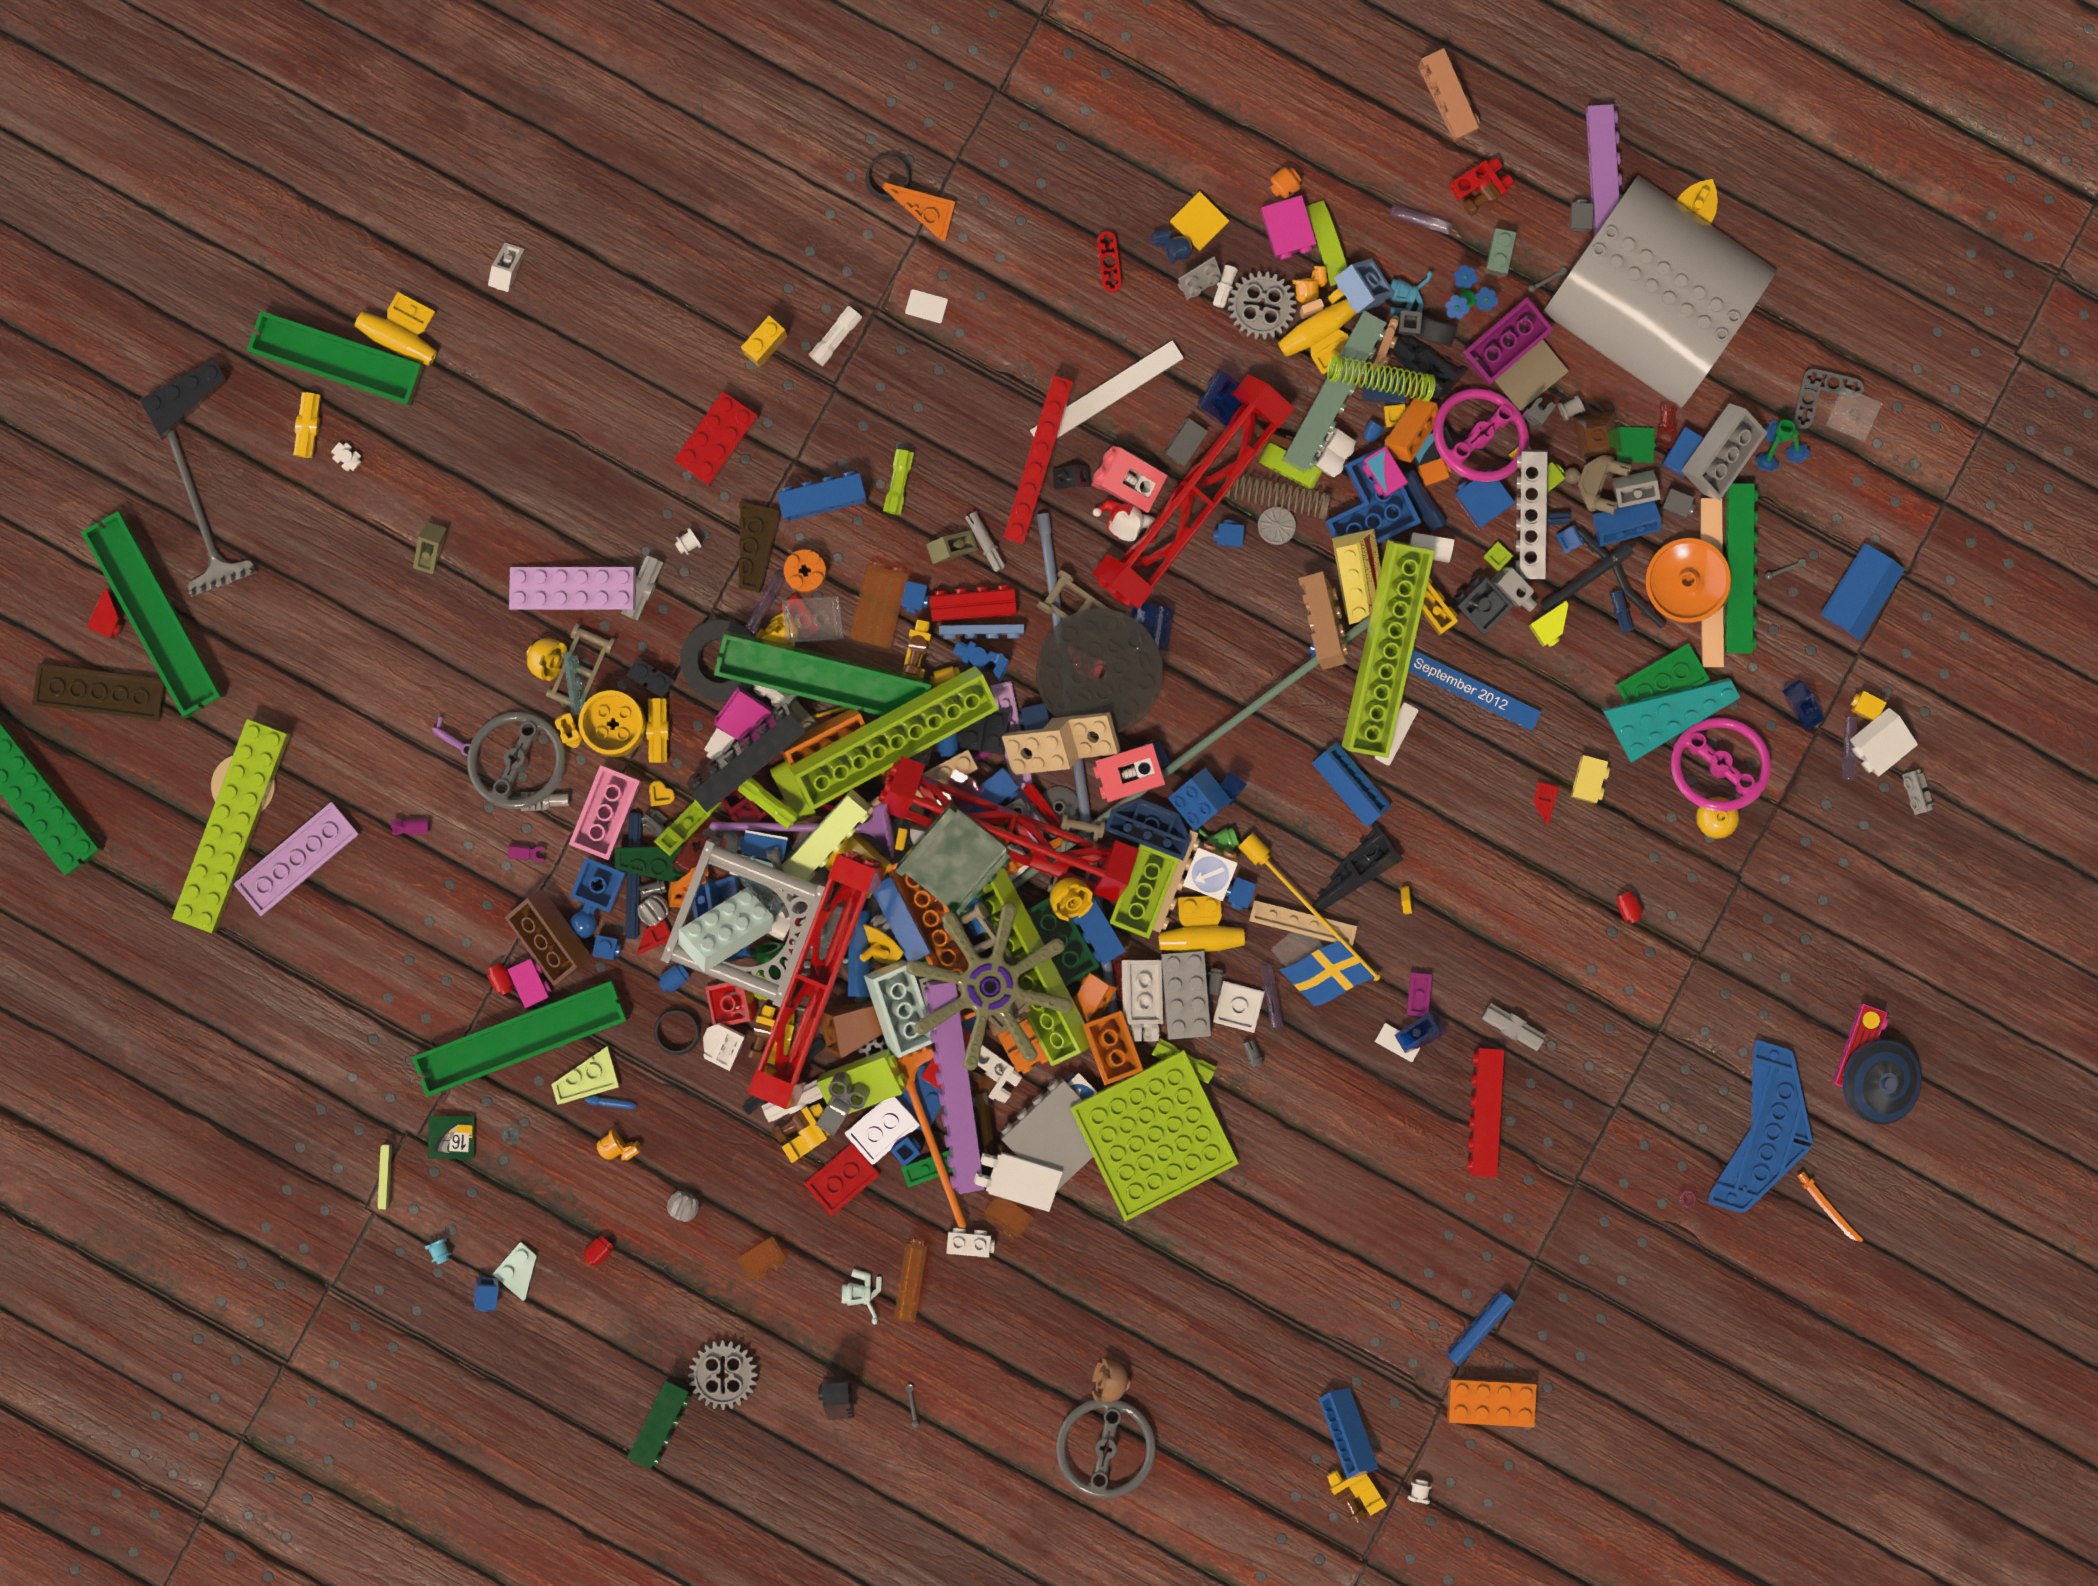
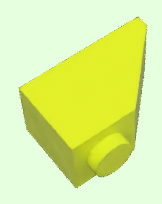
(1550, 626)

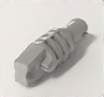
(552, 800)

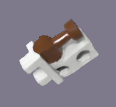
(995, 1076)

